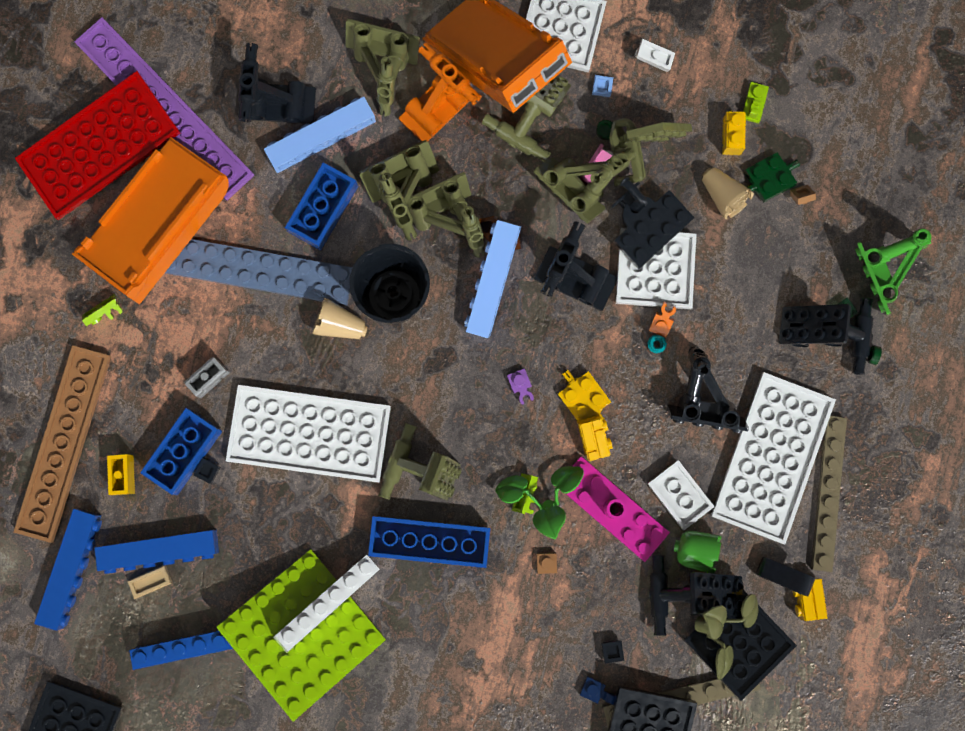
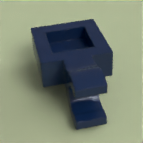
(595, 690)

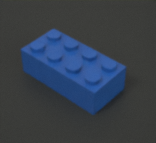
(321, 206)
(181, 451)

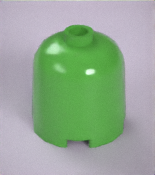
(698, 550)

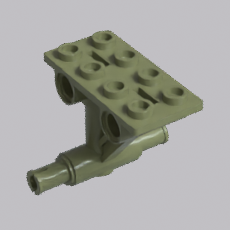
(394, 47)
(543, 101)
(396, 179)
(443, 196)
(582, 199)
(437, 475)

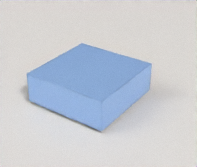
(602, 86)

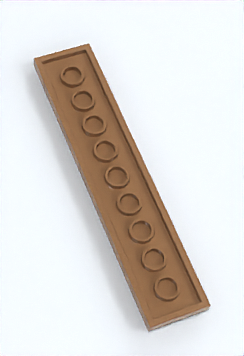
(62, 444)

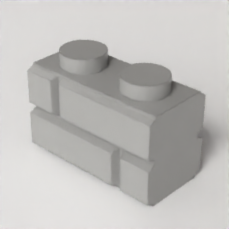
(206, 377)

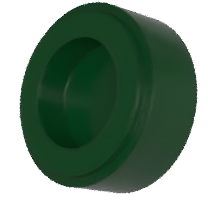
(604, 129)
(875, 355)

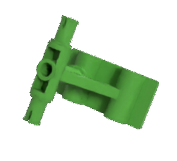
(879, 271)

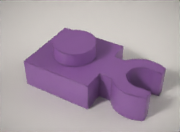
(519, 383)

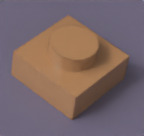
(803, 194)
(546, 563)

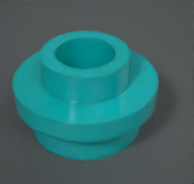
(660, 339)

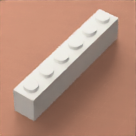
(326, 603)

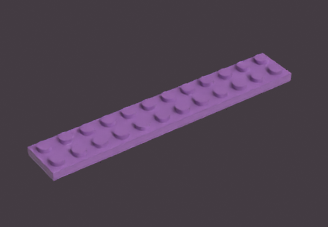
(120, 61)

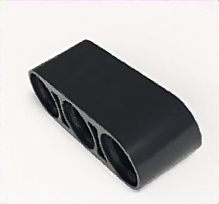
(785, 576)

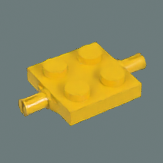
(583, 396)

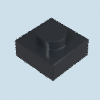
(206, 471)
(612, 651)

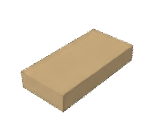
(150, 582)

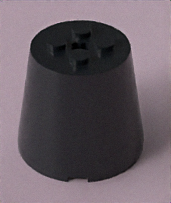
(383, 271)

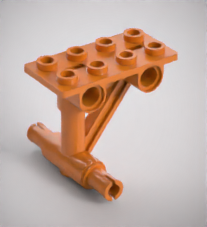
(441, 101)

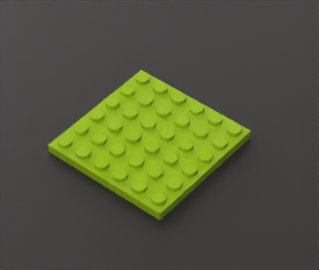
(317, 660)

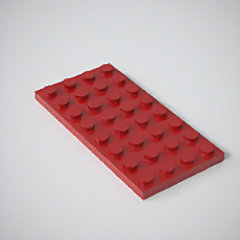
(97, 145)

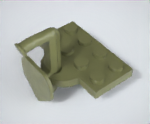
(657, 132)

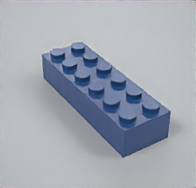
(429, 541)

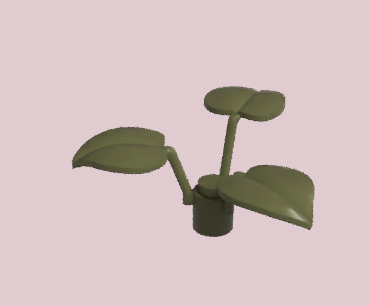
(713, 623)

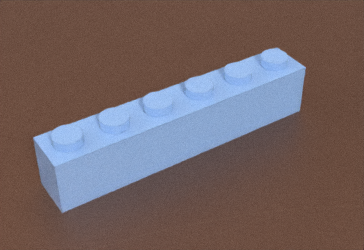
(320, 134)
(493, 278)

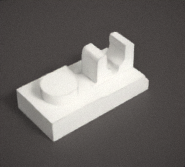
(655, 55)

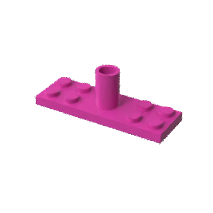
(631, 523)

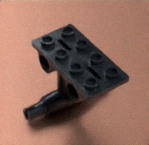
(271, 101)
(572, 276)
(829, 327)
(718, 414)
(702, 594)

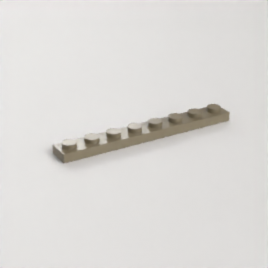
(829, 495)
(700, 692)

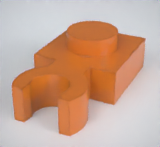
(662, 322)

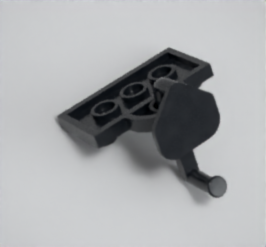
(648, 222)

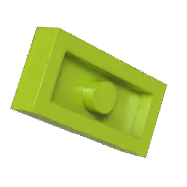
(755, 102)
(95, 314)
(523, 504)

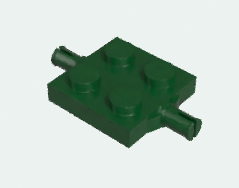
(771, 177)

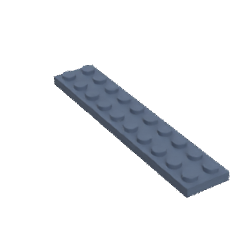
(263, 271)

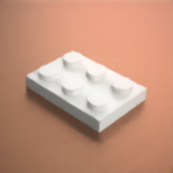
(680, 495)

